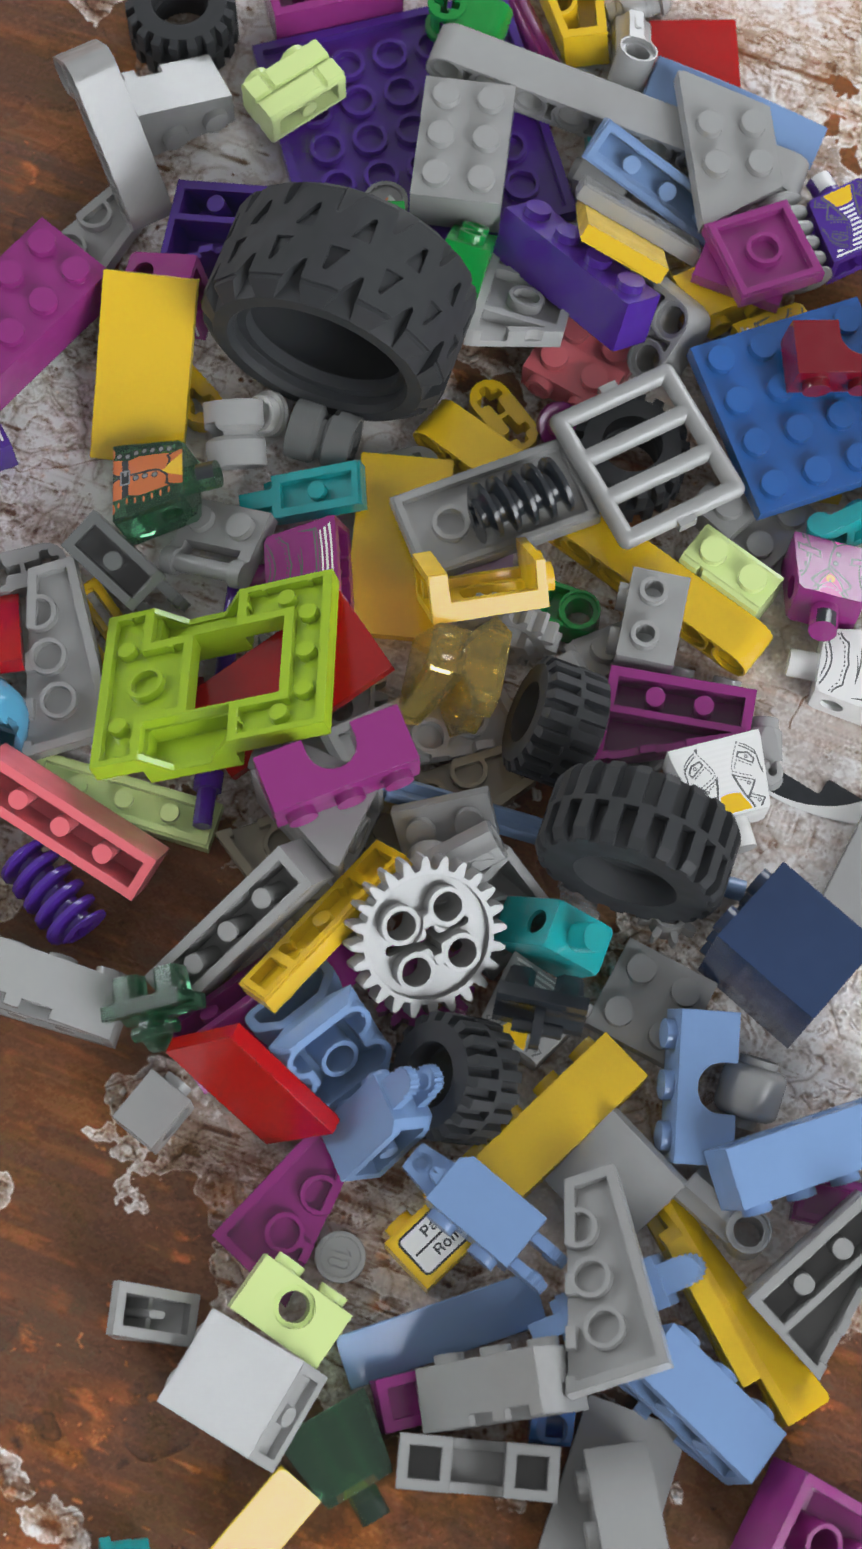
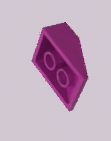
(799, 1513)

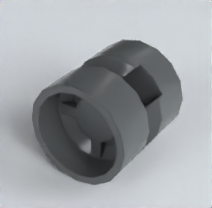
(322, 436)

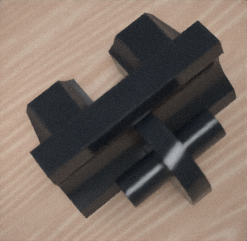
(538, 1009)

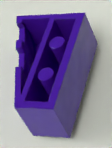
(203, 217)

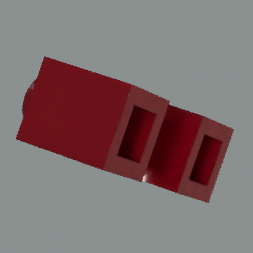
(819, 360)

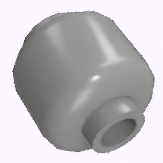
(750, 1091)

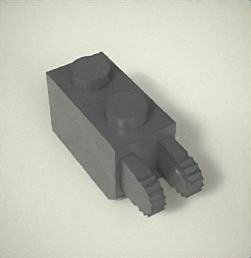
(119, 564)

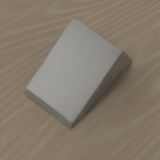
(152, 1314)

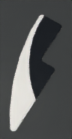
(831, 803)

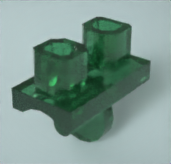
(152, 1011)

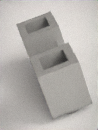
(478, 1467)

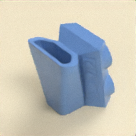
(323, 1036)

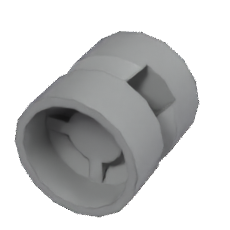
(235, 433)

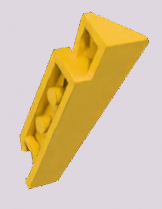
(734, 1326)

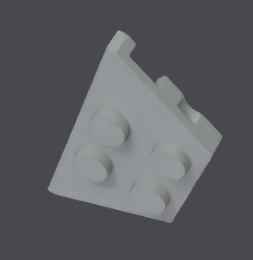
(726, 148)
(513, 313)

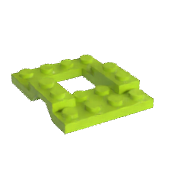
(151, 680)

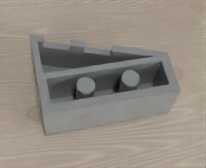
(56, 993)

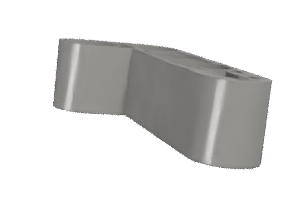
(115, 130)
(664, 331)

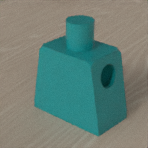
(566, 943)

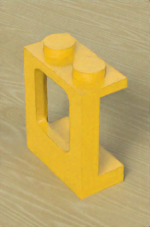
(517, 587)

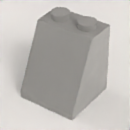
(336, 833)

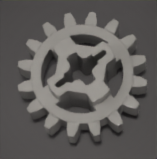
(531, 637)

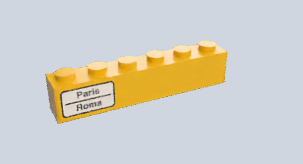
(526, 1148)

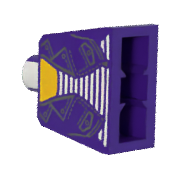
(837, 222)

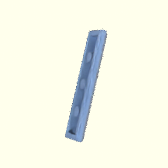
(643, 175)
(438, 1329)

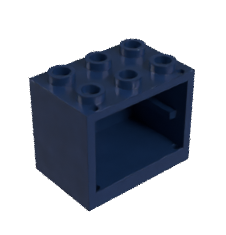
(782, 952)

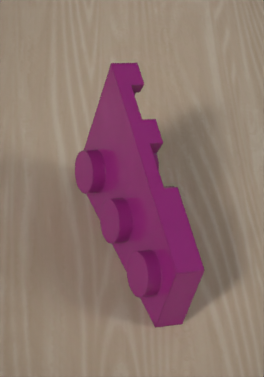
(284, 1209)

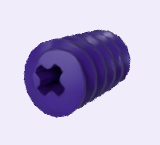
(49, 895)

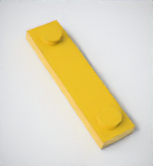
(317, 931)

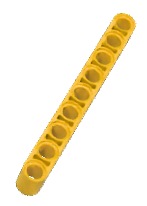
(710, 618)

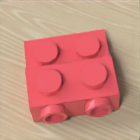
(574, 368)

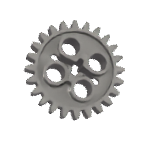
(414, 893)

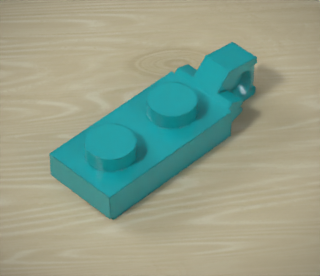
(311, 493)

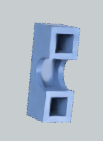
(691, 1044)

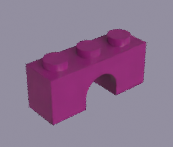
(301, 789)

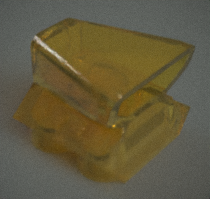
(456, 673)

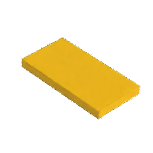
(143, 360)
(379, 556)

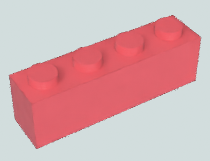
(76, 825)

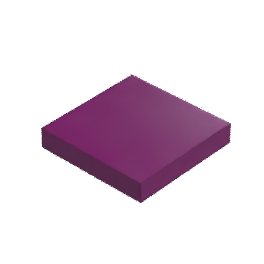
(762, 253)

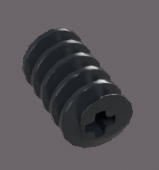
(517, 496)

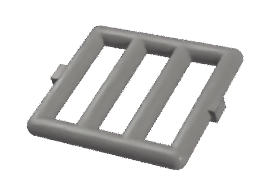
(607, 499)

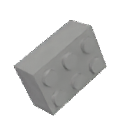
(462, 152)

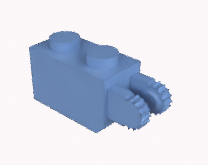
(382, 1120)

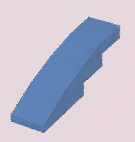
(790, 128)

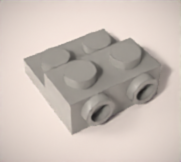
(763, 538)

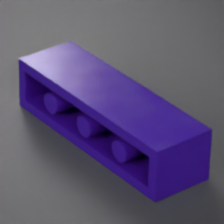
(574, 276)

